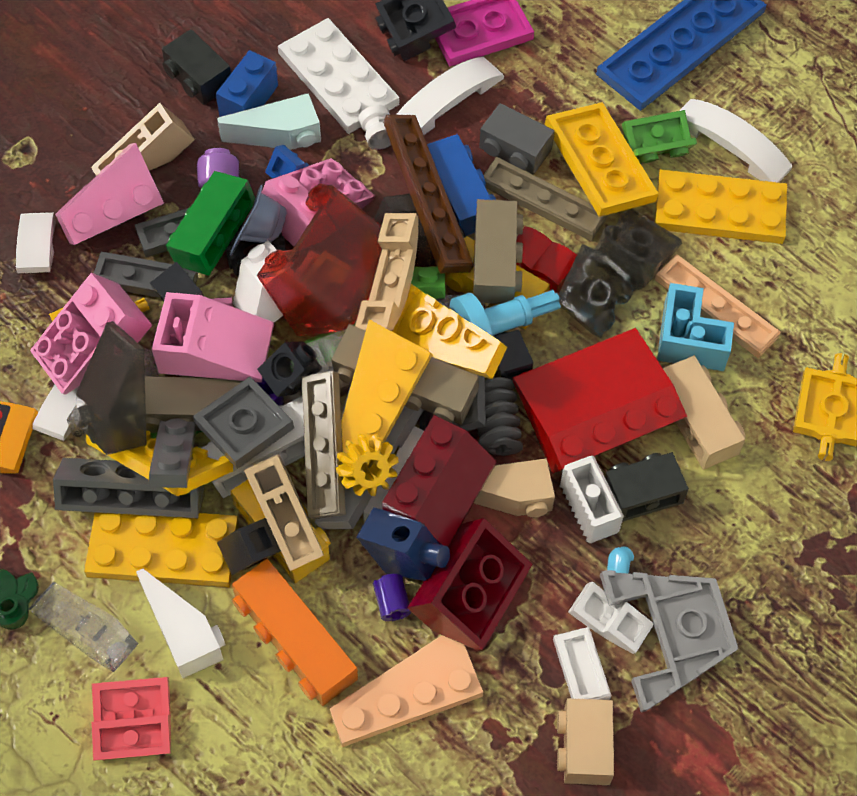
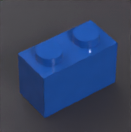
(248, 85)

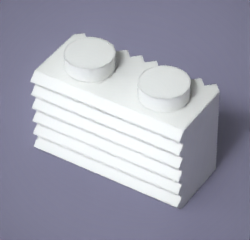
(591, 499)

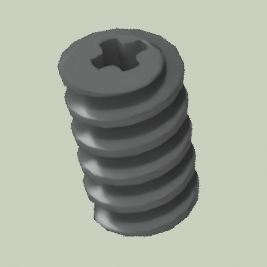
(500, 433)

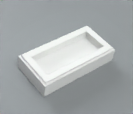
(581, 665)

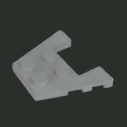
(688, 624)

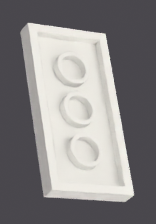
(336, 73)

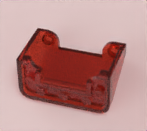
(328, 269)

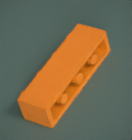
(294, 632)

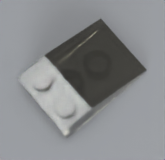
(113, 393)

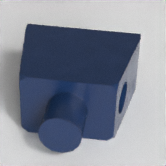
(402, 545)

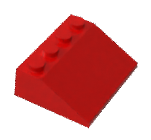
(598, 399)

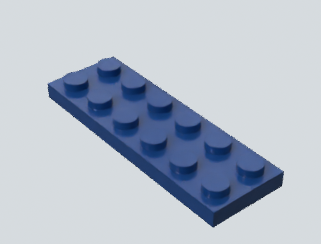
(675, 46)

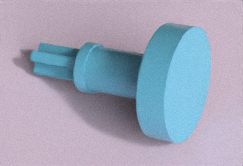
(505, 315)

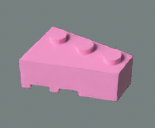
(111, 198)

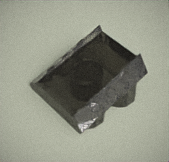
(638, 246)
(594, 290)

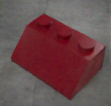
(440, 479)
(474, 587)

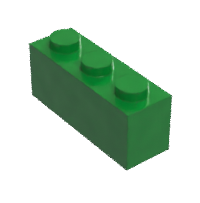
(211, 222)

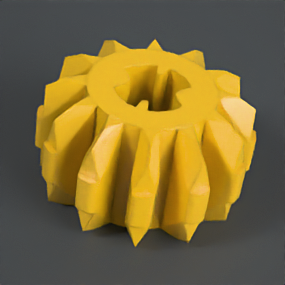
(372, 477)

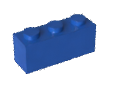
(460, 179)

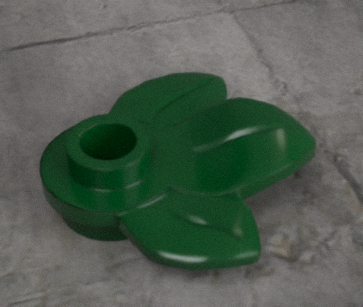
(15, 598)

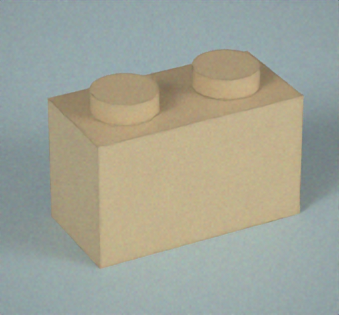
(587, 741)

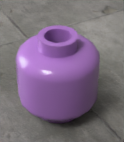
(216, 160)

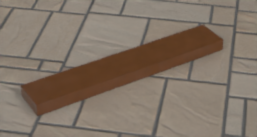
(428, 194)

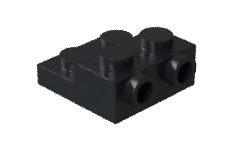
(413, 24)

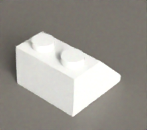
(249, 292)

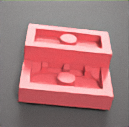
(131, 718)

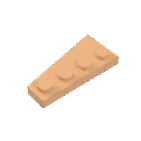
(416, 688)

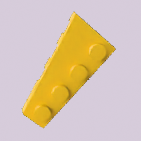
(448, 335)
(381, 384)

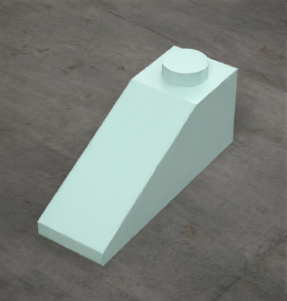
(275, 124)

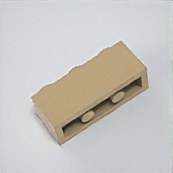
(708, 424)

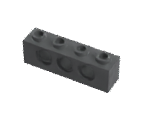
(116, 489)

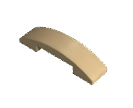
(394, 271)

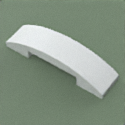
(450, 90)
(738, 137)

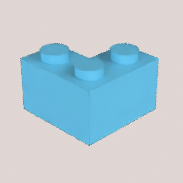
(688, 334)

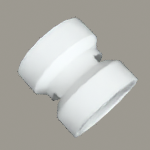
(372, 122)

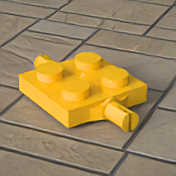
(828, 407)

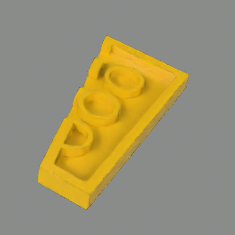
(202, 468)

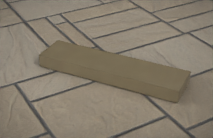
(543, 199)
(322, 444)

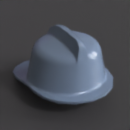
(263, 222)

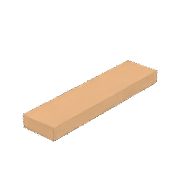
(749, 328)

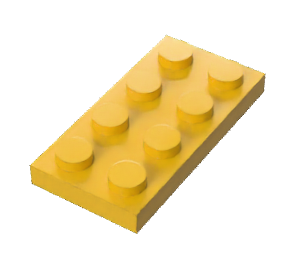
(601, 159)
(721, 206)
(165, 547)

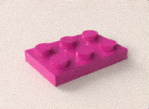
(484, 29)

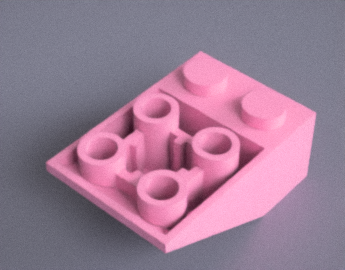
(293, 188)
(75, 332)
(210, 339)

